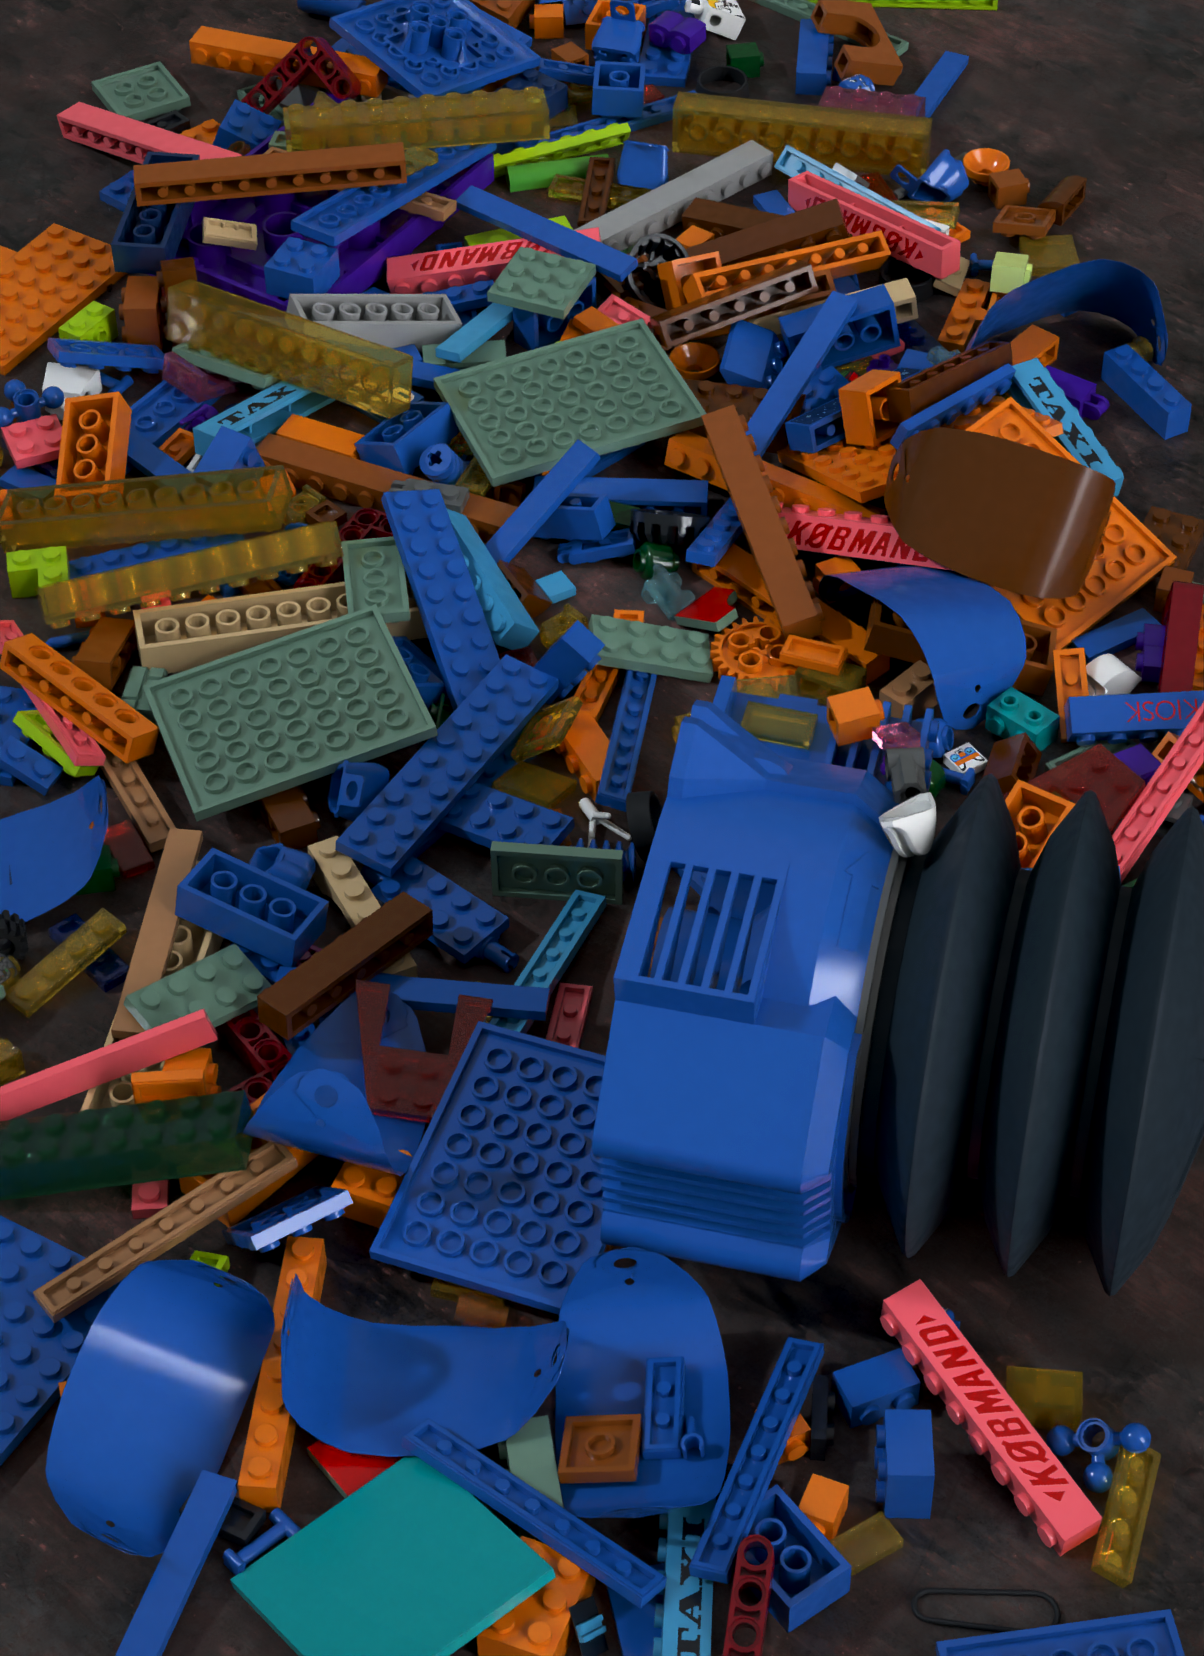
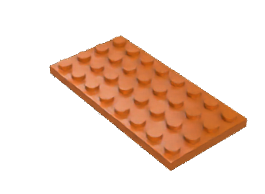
(47, 287)

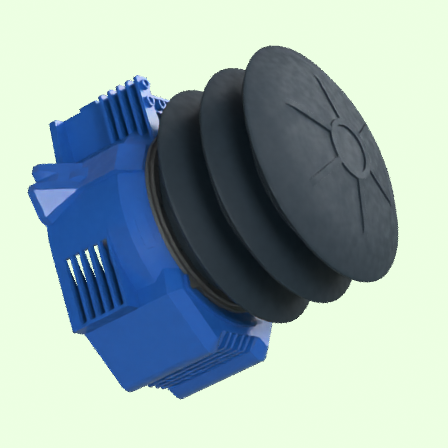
(893, 1015)

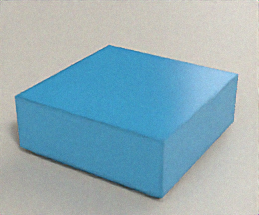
(557, 586)

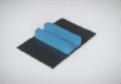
(589, 1627)

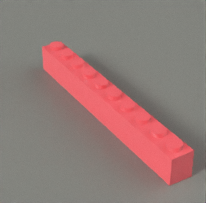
(127, 136)

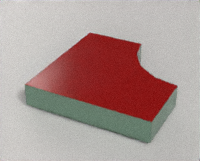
(710, 611)
(348, 1470)

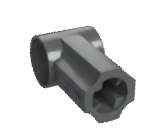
(906, 772)

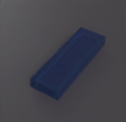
(106, 970)

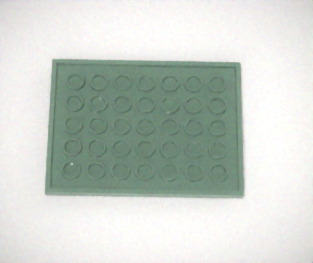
(595, 388)
(288, 711)

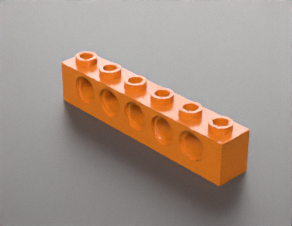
(79, 698)

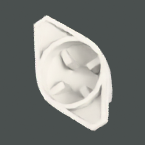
(911, 825)

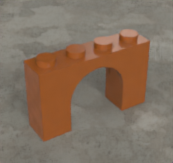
(859, 22)

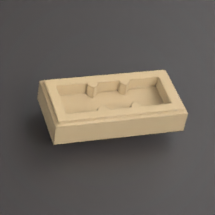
(229, 233)
(953, 283)

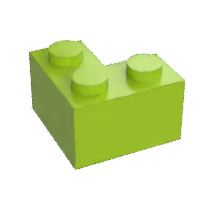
(36, 568)

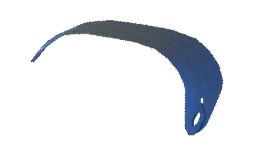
(1088, 286)
(960, 624)
(51, 850)
(322, 1096)
(605, 1374)
(375, 1382)
(155, 1399)

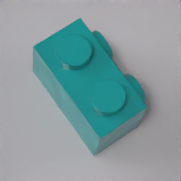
(1017, 713)

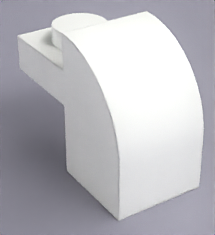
(1110, 676)

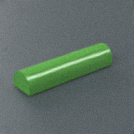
(541, 174)

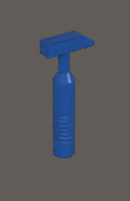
(67, 640)

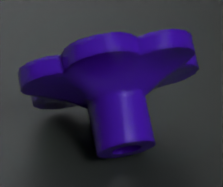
(883, 363)

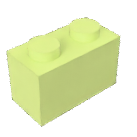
(1009, 272)

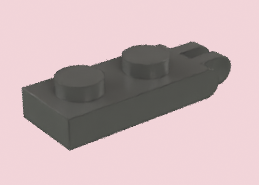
(453, 496)

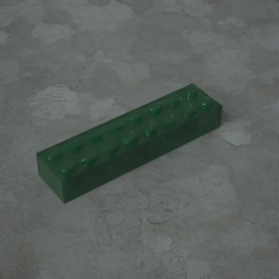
(124, 1145)

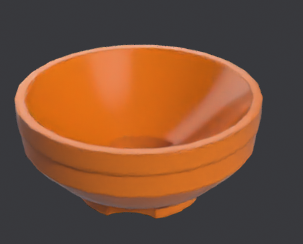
(982, 162)
(695, 357)

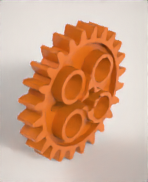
(750, 650)

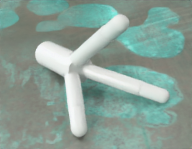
(599, 817)

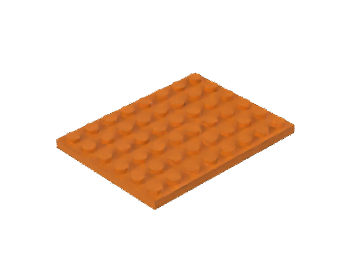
(863, 470)
(1125, 560)

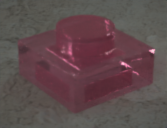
(896, 736)

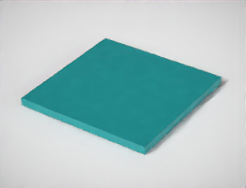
(394, 1571)

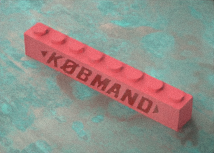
(905, 237)
(458, 266)
(850, 535)
(990, 1418)

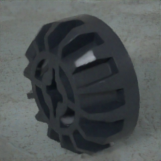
(655, 245)
(666, 526)

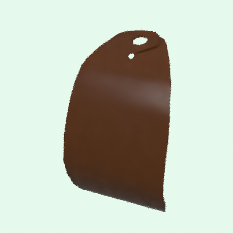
(999, 510)

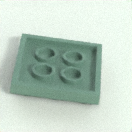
(141, 92)
(541, 282)

